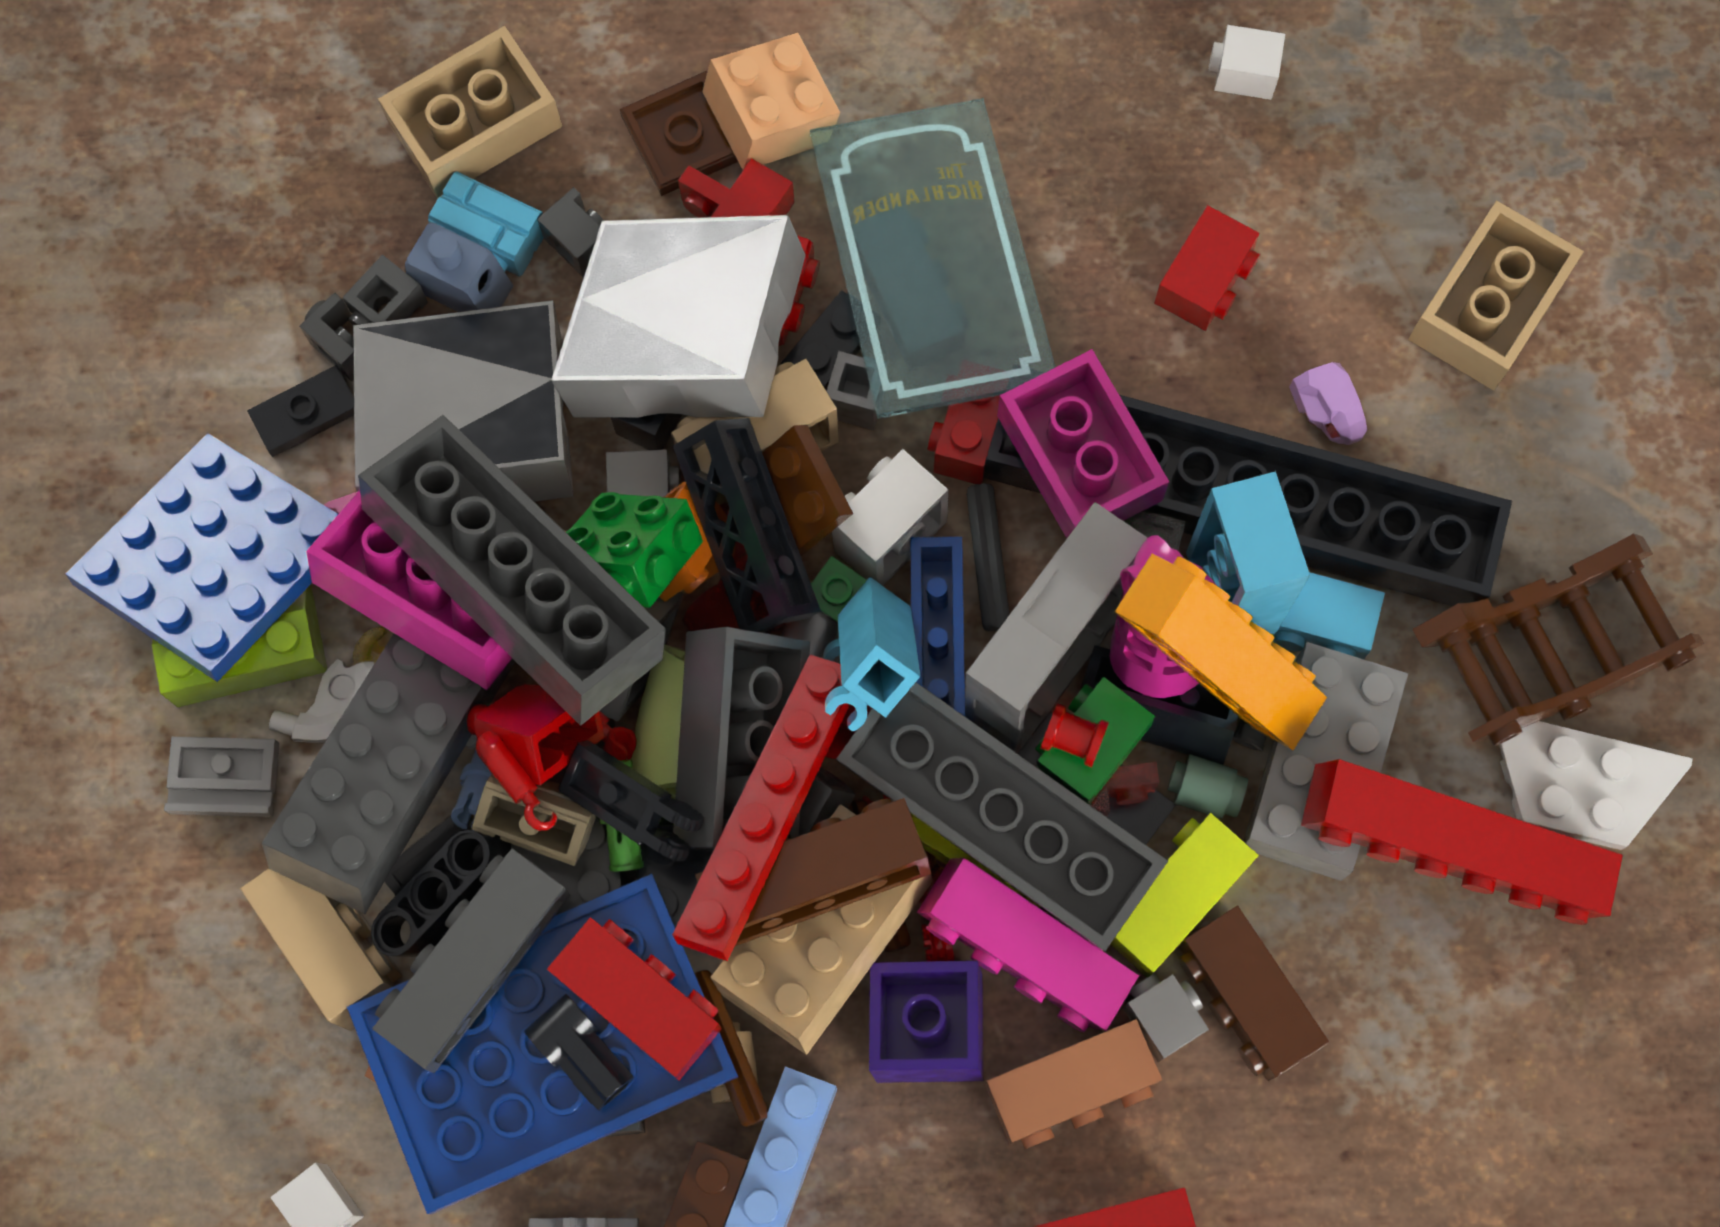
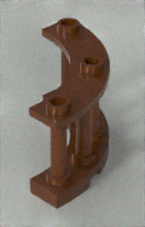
(1479, 624)

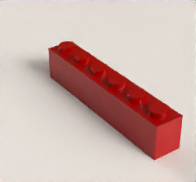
(1461, 841)

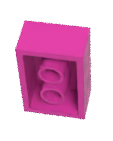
(1081, 443)

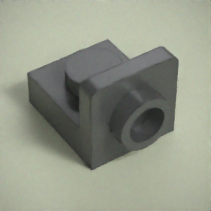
(325, 333)

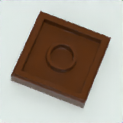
(677, 131)

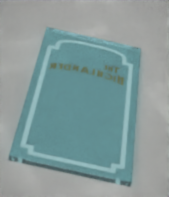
(931, 257)

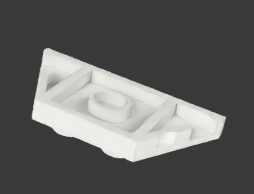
(1587, 782)

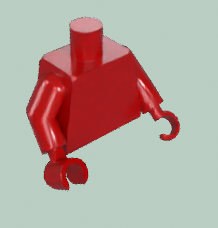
(532, 738)

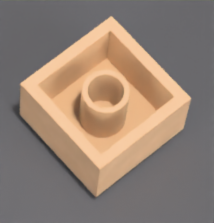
(769, 99)

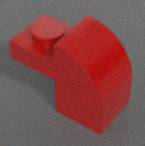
(754, 193)

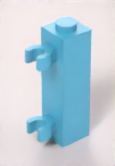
(874, 652)

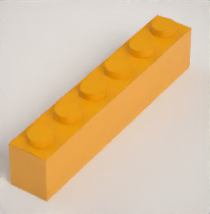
(1222, 648)

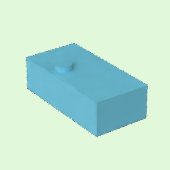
(1251, 548)

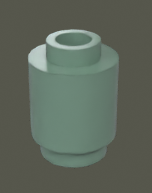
(1207, 787)

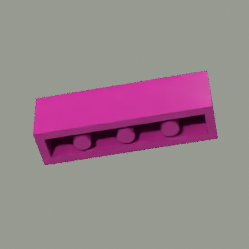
(1026, 944)

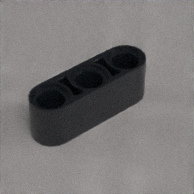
(418, 898)

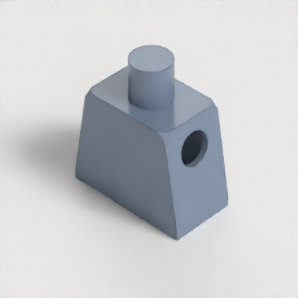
(452, 267)

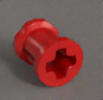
(1074, 735)

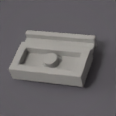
(222, 776)

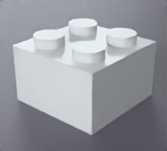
(887, 512)

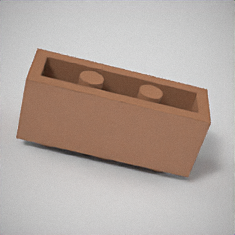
(1074, 1084)

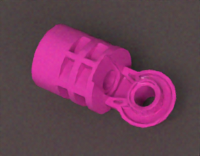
(1133, 656)

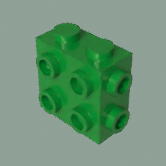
(638, 540)

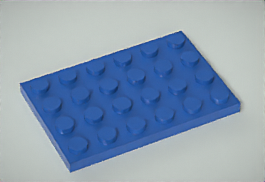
(497, 1098)

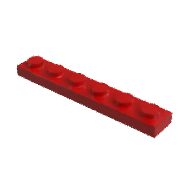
(763, 814)

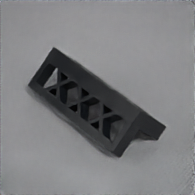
(753, 520)

